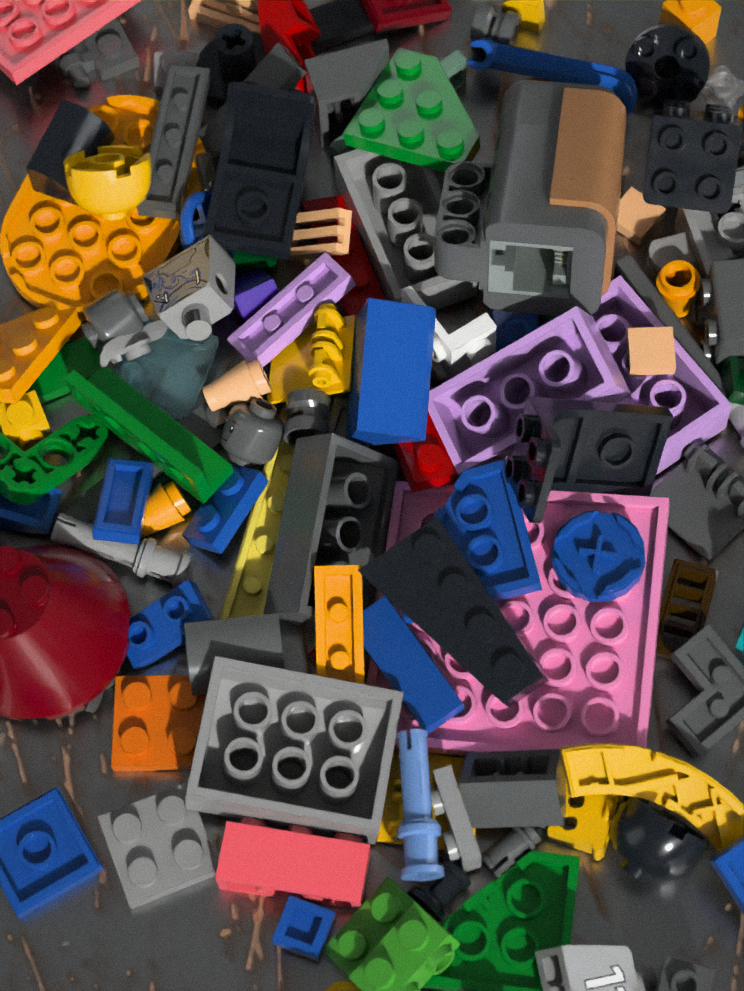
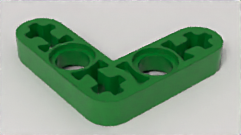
(42, 475)

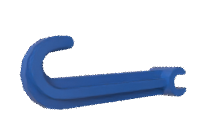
(555, 68)

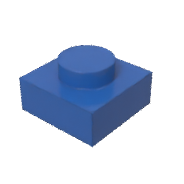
(303, 928)

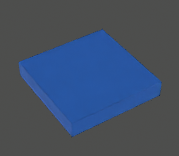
(43, 853)

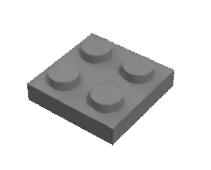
(158, 846)

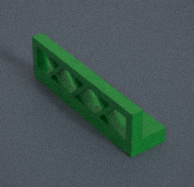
(150, 432)

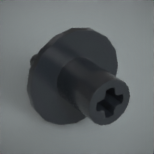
(230, 58)

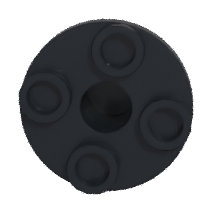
(668, 64)

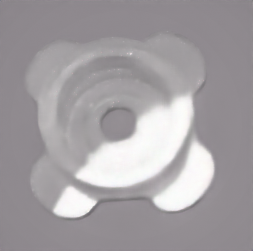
(727, 97)

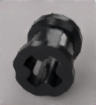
(437, 893)

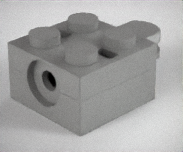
(702, 238)

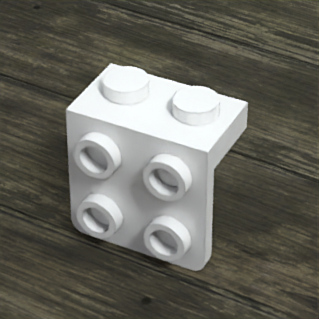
(461, 348)

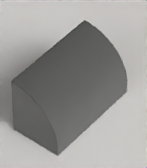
(240, 638)
(514, 788)

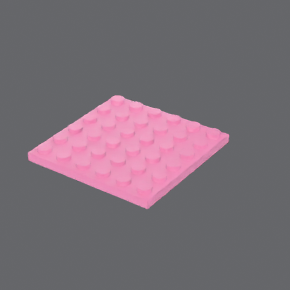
(590, 651)

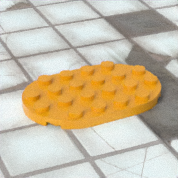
(72, 256)

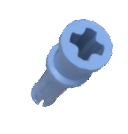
(419, 828)

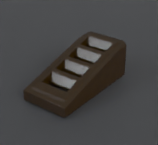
(692, 575)

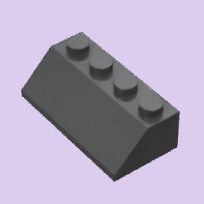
(330, 516)

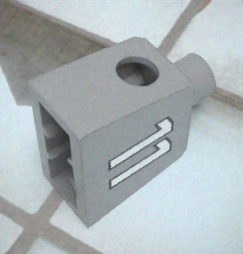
(593, 969)

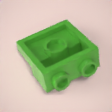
(391, 943)

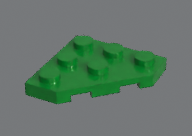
(414, 116)
(510, 921)

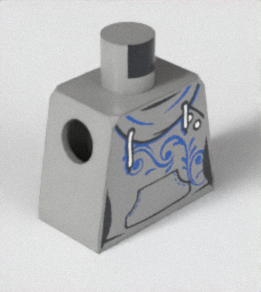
(193, 289)

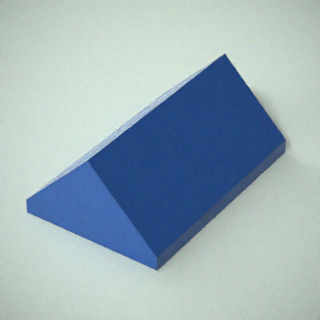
(390, 373)

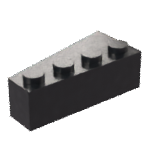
(451, 604)

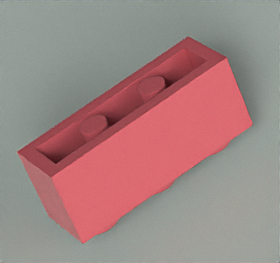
(293, 864)

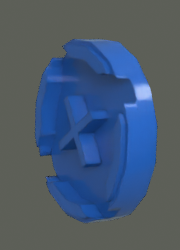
(598, 556)

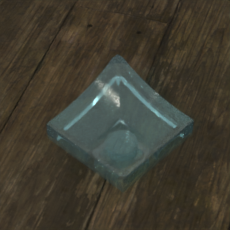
(171, 372)

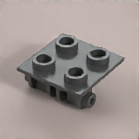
(704, 500)

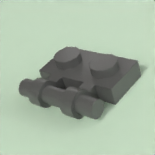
(106, 52)

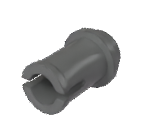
(509, 849)

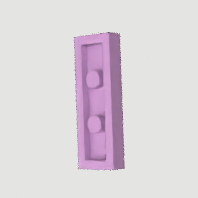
(291, 310)

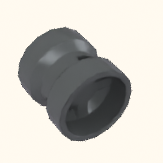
(495, 25)
(307, 414)

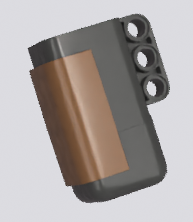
(546, 210)

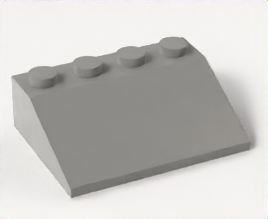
(294, 749)

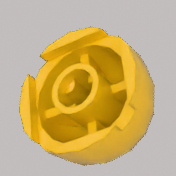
(109, 181)

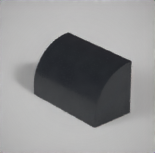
(69, 131)

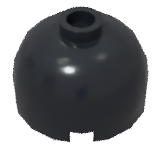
(654, 841)

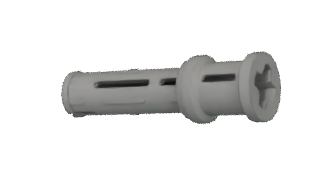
(143, 558)

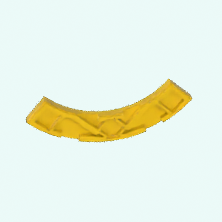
(658, 778)

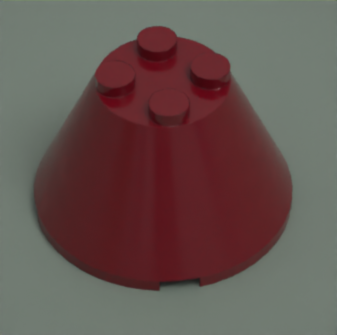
(58, 630)

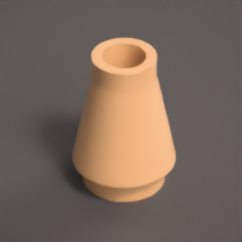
(237, 385)

